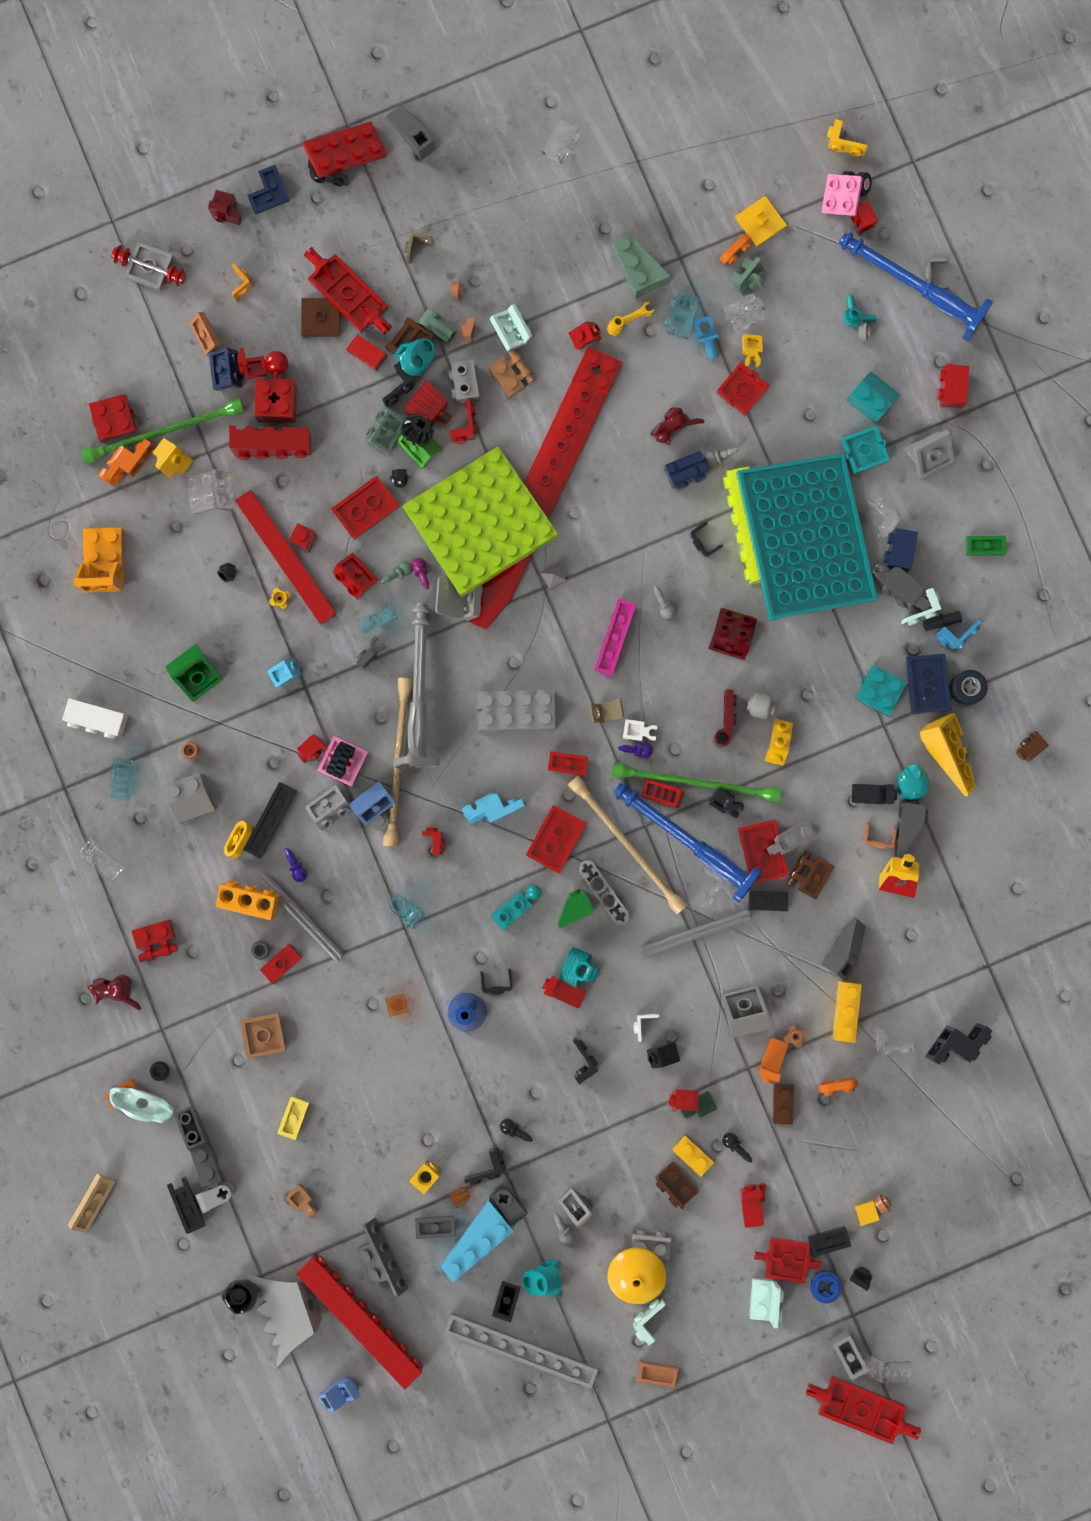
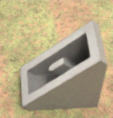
(575, 1207)

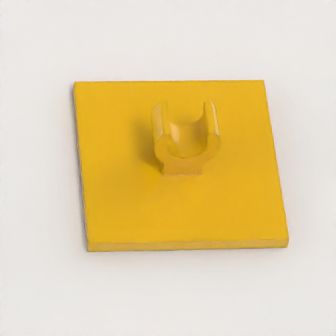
(760, 221)

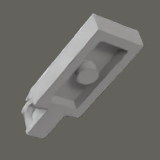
(793, 838)

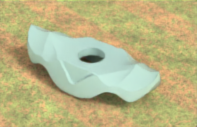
(126, 1101)

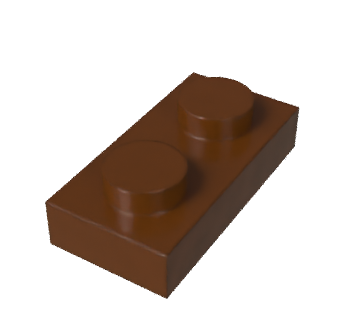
(783, 1103)

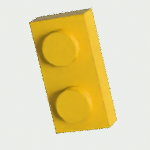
(693, 1155)

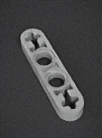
(606, 890)

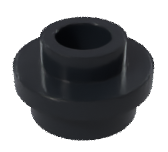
(154, 1074)

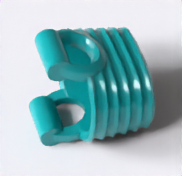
(416, 356)
(573, 965)
(544, 1279)

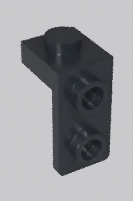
(336, 178)
(405, 387)
(874, 794)
(497, 1161)

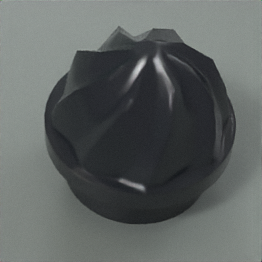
(399, 477)
(227, 572)

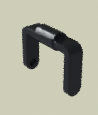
(698, 544)
(497, 990)

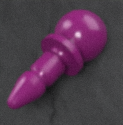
(419, 567)

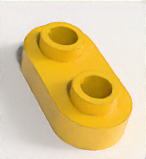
(238, 839)

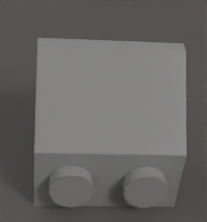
(189, 797)
(745, 1011)

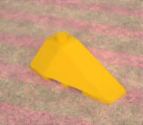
(945, 745)

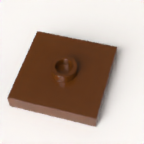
(319, 318)

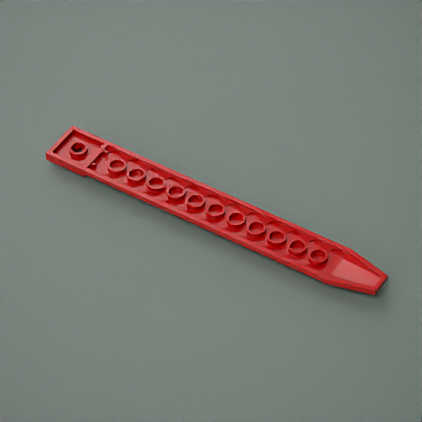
(555, 464)

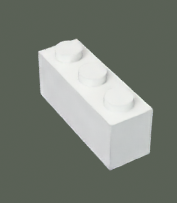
(94, 718)

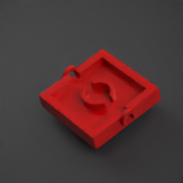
(742, 389)
(112, 417)

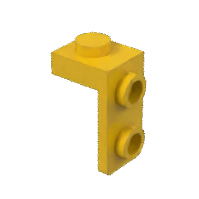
(840, 145)
(779, 742)

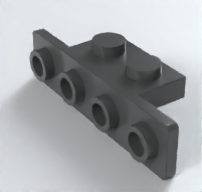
(379, 1259)

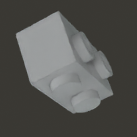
(464, 381)

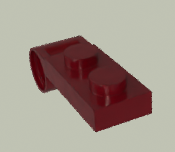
(729, 718)

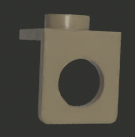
(415, 238)
(606, 711)

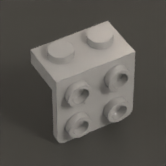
(453, 605)

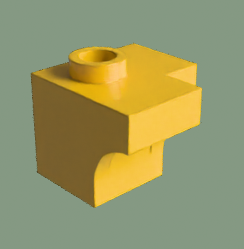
(171, 459)

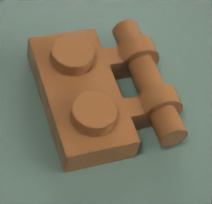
(507, 377)

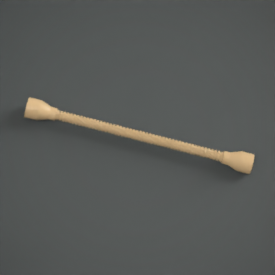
(404, 687)
(675, 902)

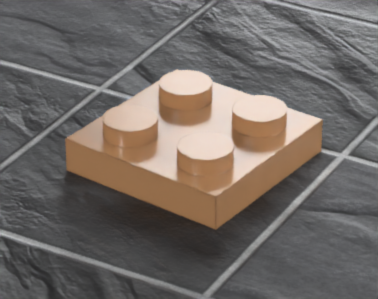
(263, 1035)

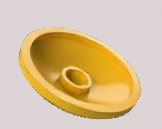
(636, 1265)

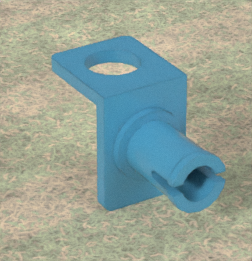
(707, 338)

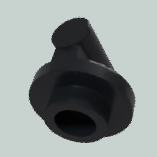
(861, 1277)

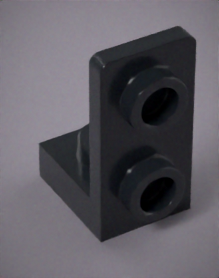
(585, 1072)

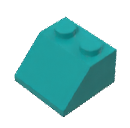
(873, 397)

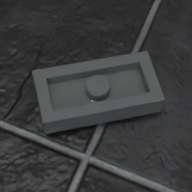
(435, 1227)

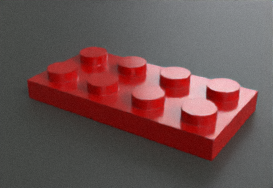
(344, 149)

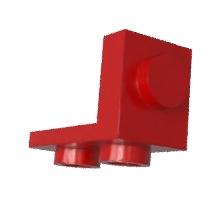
(251, 367)
(461, 436)
(563, 991)
(751, 1205)

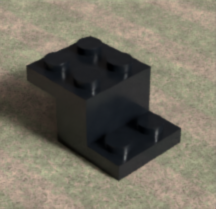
(963, 1046)

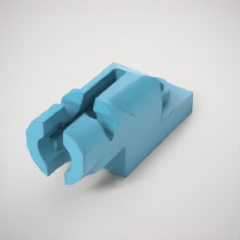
(492, 808)

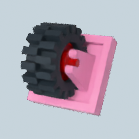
(342, 761)

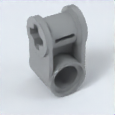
(212, 1196)

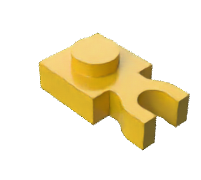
(753, 348)

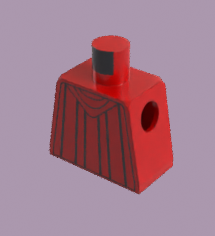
(429, 403)

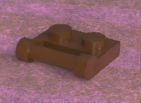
(419, 333)

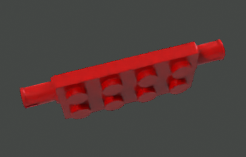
(347, 292)
(862, 1410)

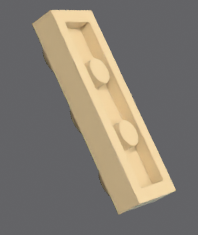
(91, 1203)

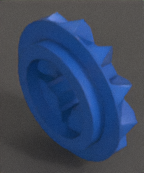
(823, 1295)

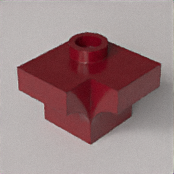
(223, 208)

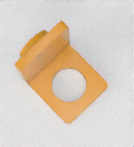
(246, 285)

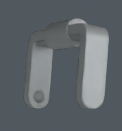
(928, 271)

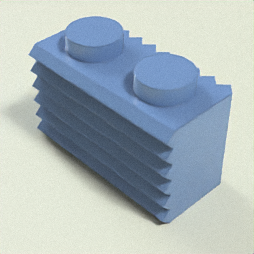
(372, 803)

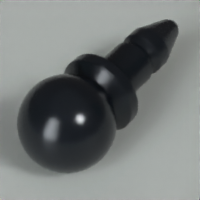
(508, 1127)
(730, 1141)

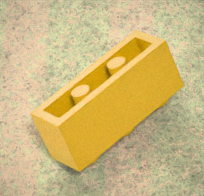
(846, 1011)

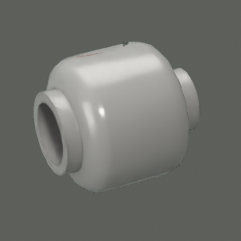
(761, 706)

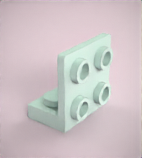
(766, 1300)

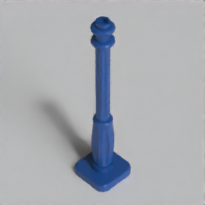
(936, 295)
(708, 855)

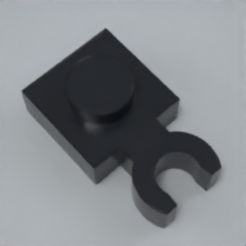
(723, 801)

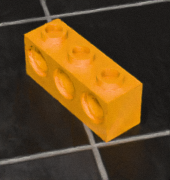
(239, 902)

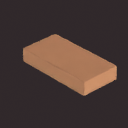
(657, 1374)

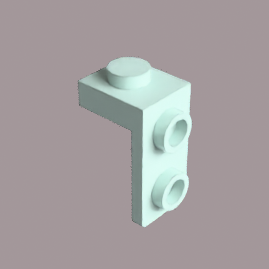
(934, 599)
(640, 1319)

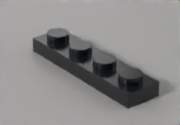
(270, 820)

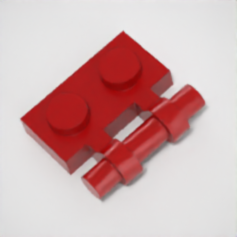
(154, 934)

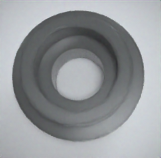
(256, 954)

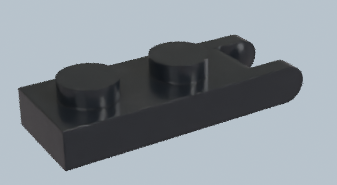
(187, 1207)

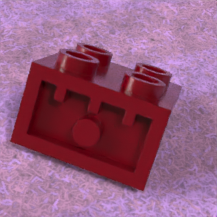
(733, 633)

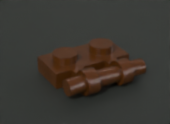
(815, 878)

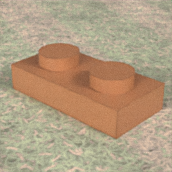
(204, 333)

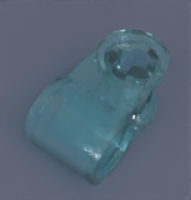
(407, 911)

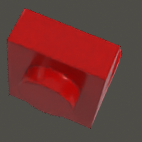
(585, 334)
(438, 843)
(684, 1100)

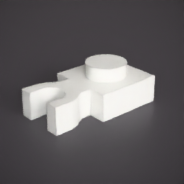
(635, 730)

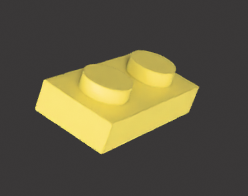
(293, 1117)

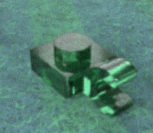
(706, 1106)

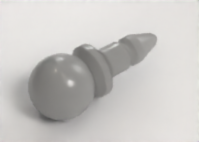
(713, 458)
(666, 610)
(566, 1236)

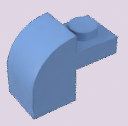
(339, 1393)

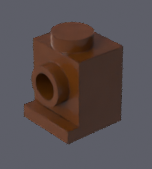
(1031, 746)

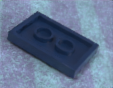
(928, 683)

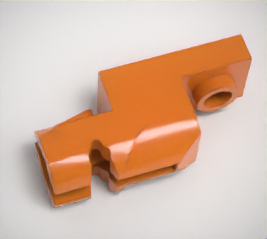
(126, 462)

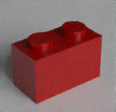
(953, 386)

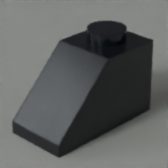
(506, 1301)

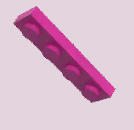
(615, 637)

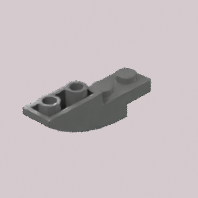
(199, 1146)

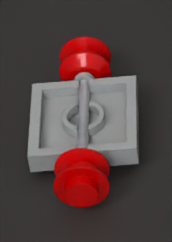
(148, 266)

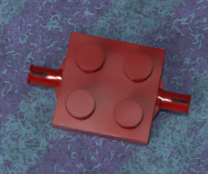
(787, 1260)

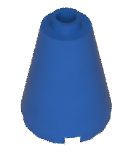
(466, 1003)

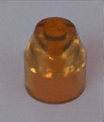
(459, 1197)

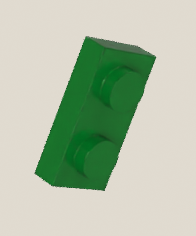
(985, 545)

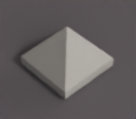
(553, 576)

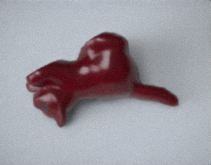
(674, 420)
(117, 990)

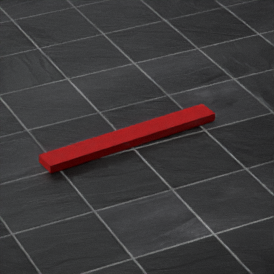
(285, 557)

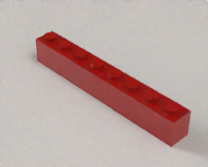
(360, 1321)

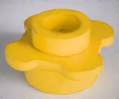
(279, 593)

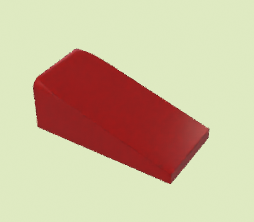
(367, 353)

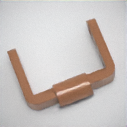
(879, 844)

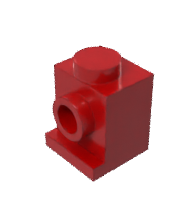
(865, 217)
(311, 749)

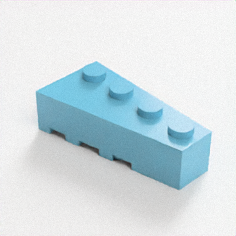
(478, 1239)

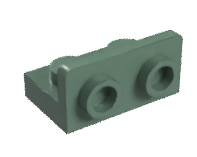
(385, 430)

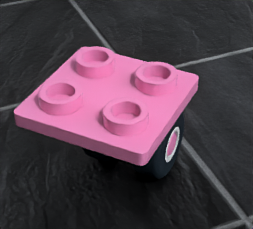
(844, 191)

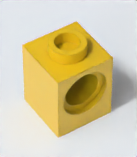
(422, 1185)

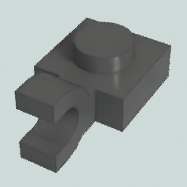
(366, 657)

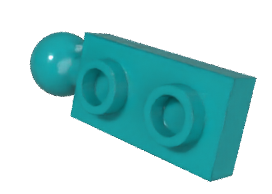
(516, 906)

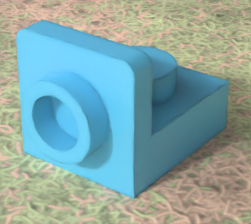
(284, 672)

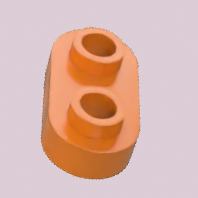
(731, 253)
(830, 1087)

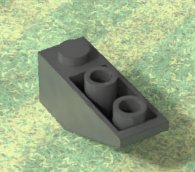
(412, 132)
(845, 953)

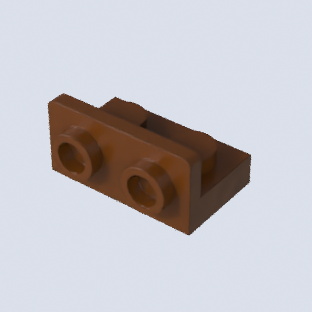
(676, 1185)

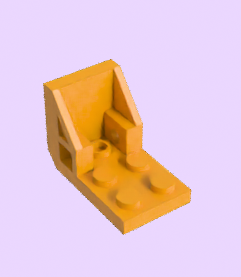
(102, 561)

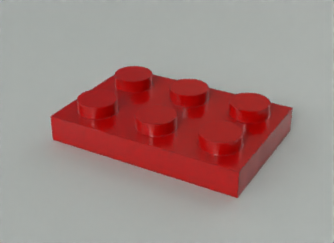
(365, 507)
(555, 839)
(754, 842)

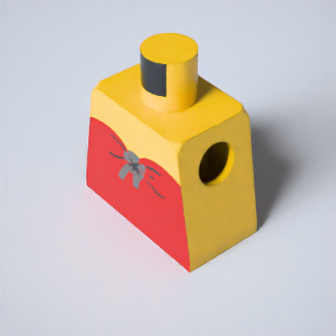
(900, 876)

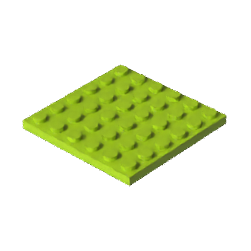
(480, 521)

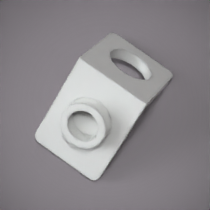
(637, 1025)

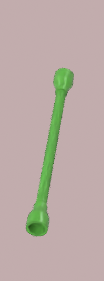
(92, 454)
(770, 794)

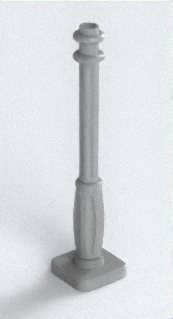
(417, 722)

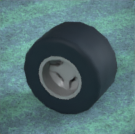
(973, 682)

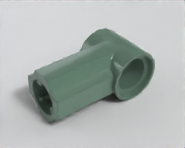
(434, 324)

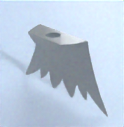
(288, 1313)

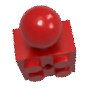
(269, 389)

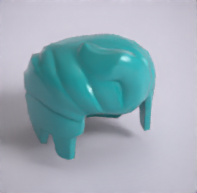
(912, 783)

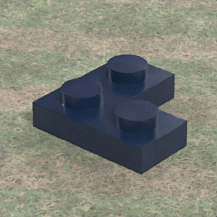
(272, 194)

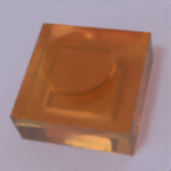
(396, 1005)

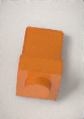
(772, 1060)

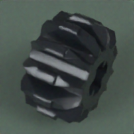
(417, 429)

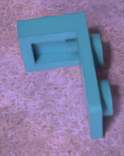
(947, 639)

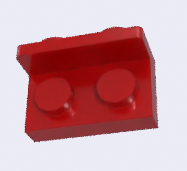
(354, 575)

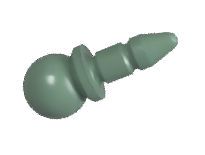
(404, 569)

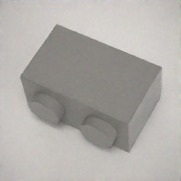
(849, 1355)

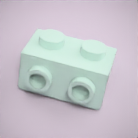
(511, 328)

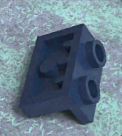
(225, 369)

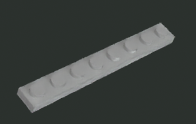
(521, 1350)

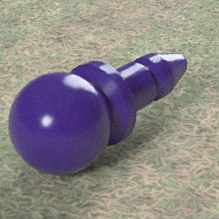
(644, 750)
(299, 874)

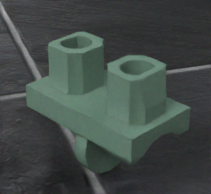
(751, 276)

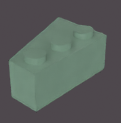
(638, 266)

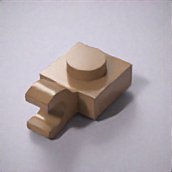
(299, 1199)

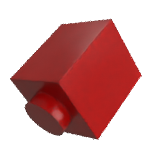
(303, 537)

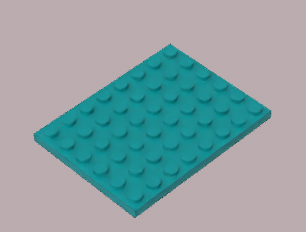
(806, 536)

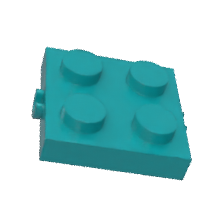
(865, 450)
(881, 690)

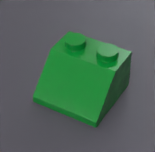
(193, 673)
(575, 908)

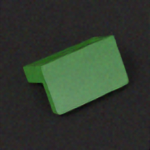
(423, 454)

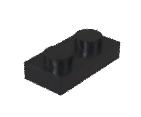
(768, 900)
(829, 1241)

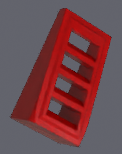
(678, 799)

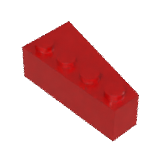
(269, 442)

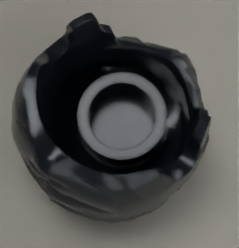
(240, 1296)

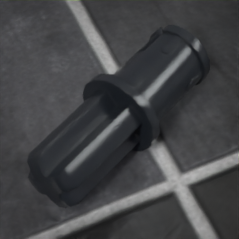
(942, 621)

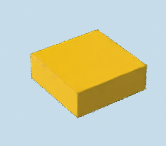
(866, 1213)

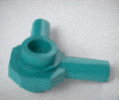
(853, 316)

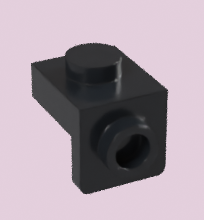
(663, 1055)

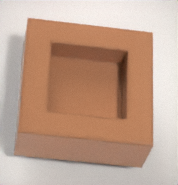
(468, 329)

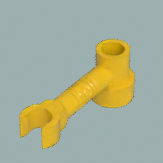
(616, 324)

